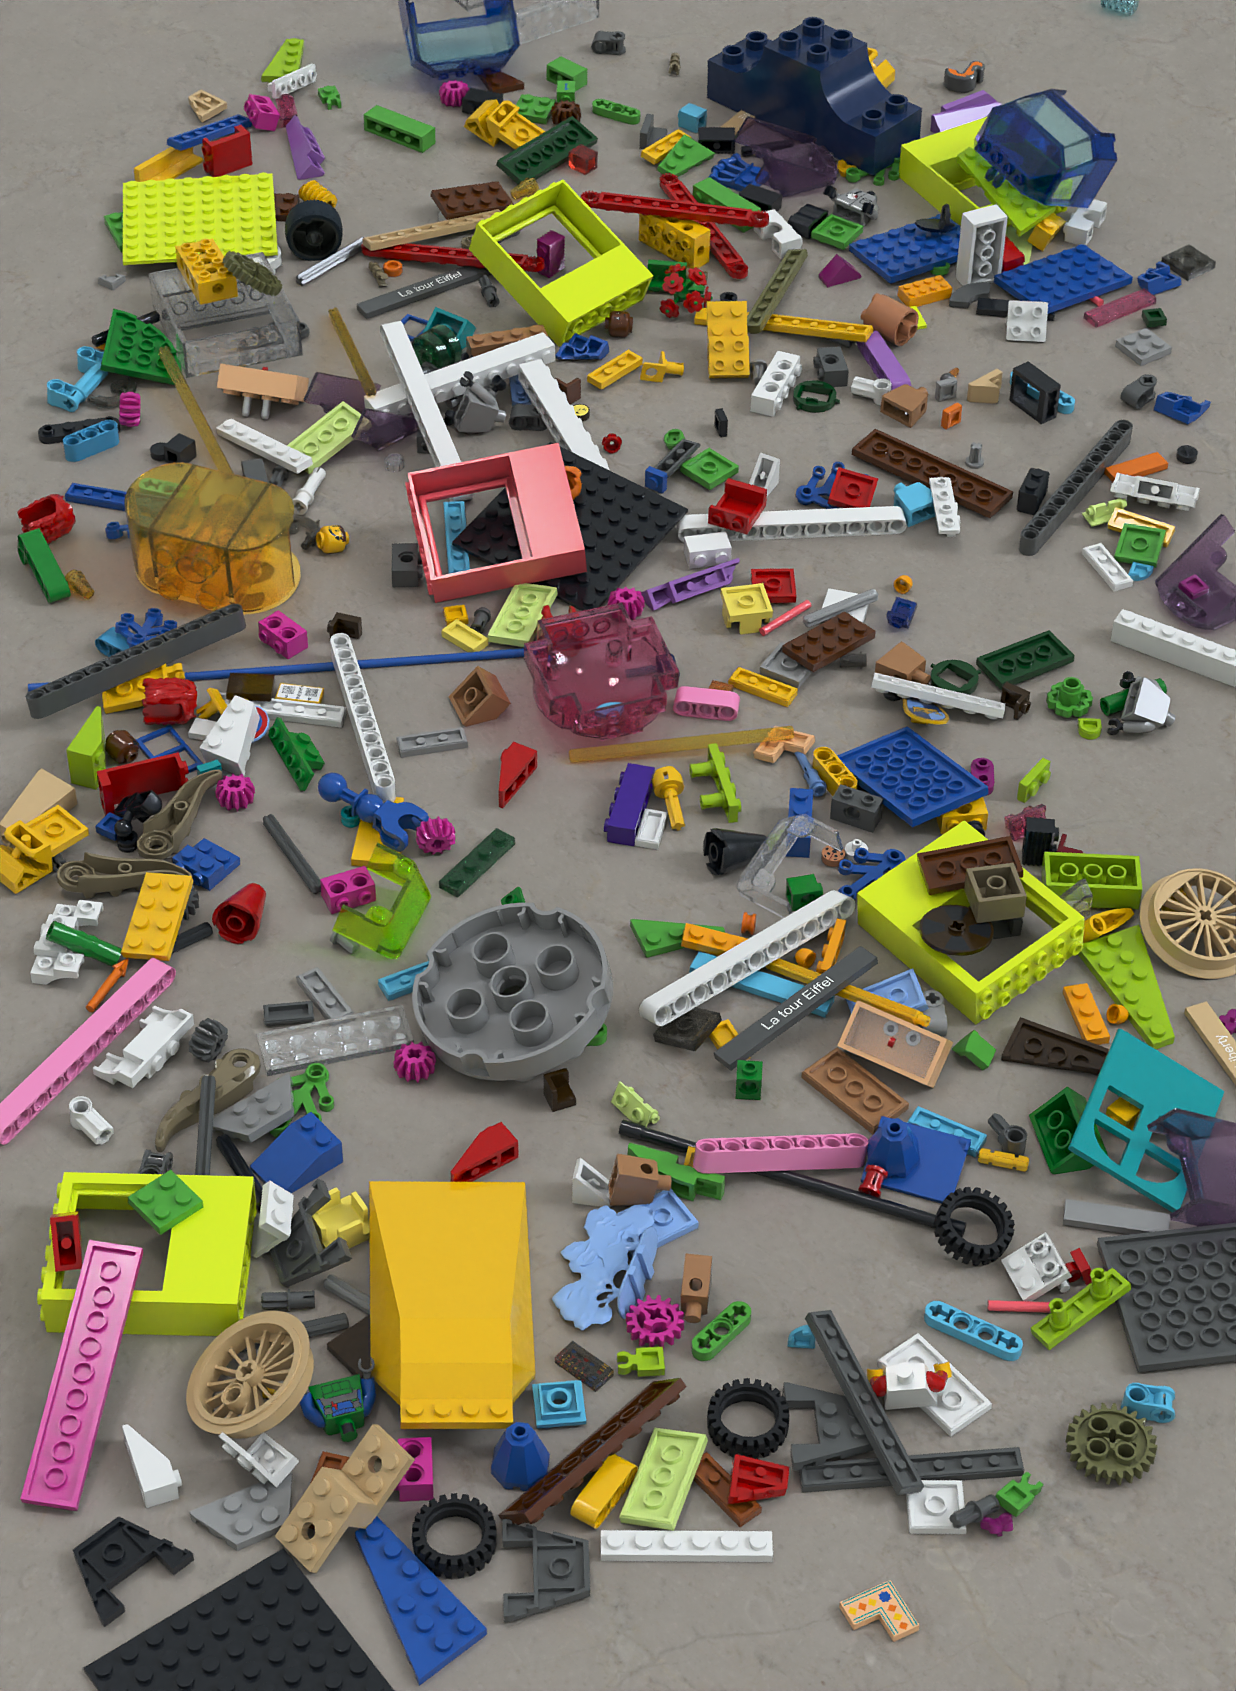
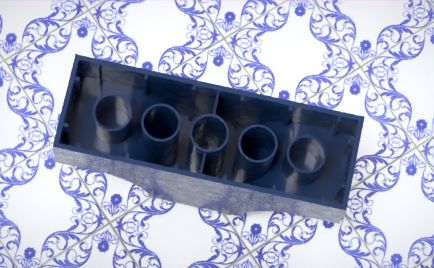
(818, 86)

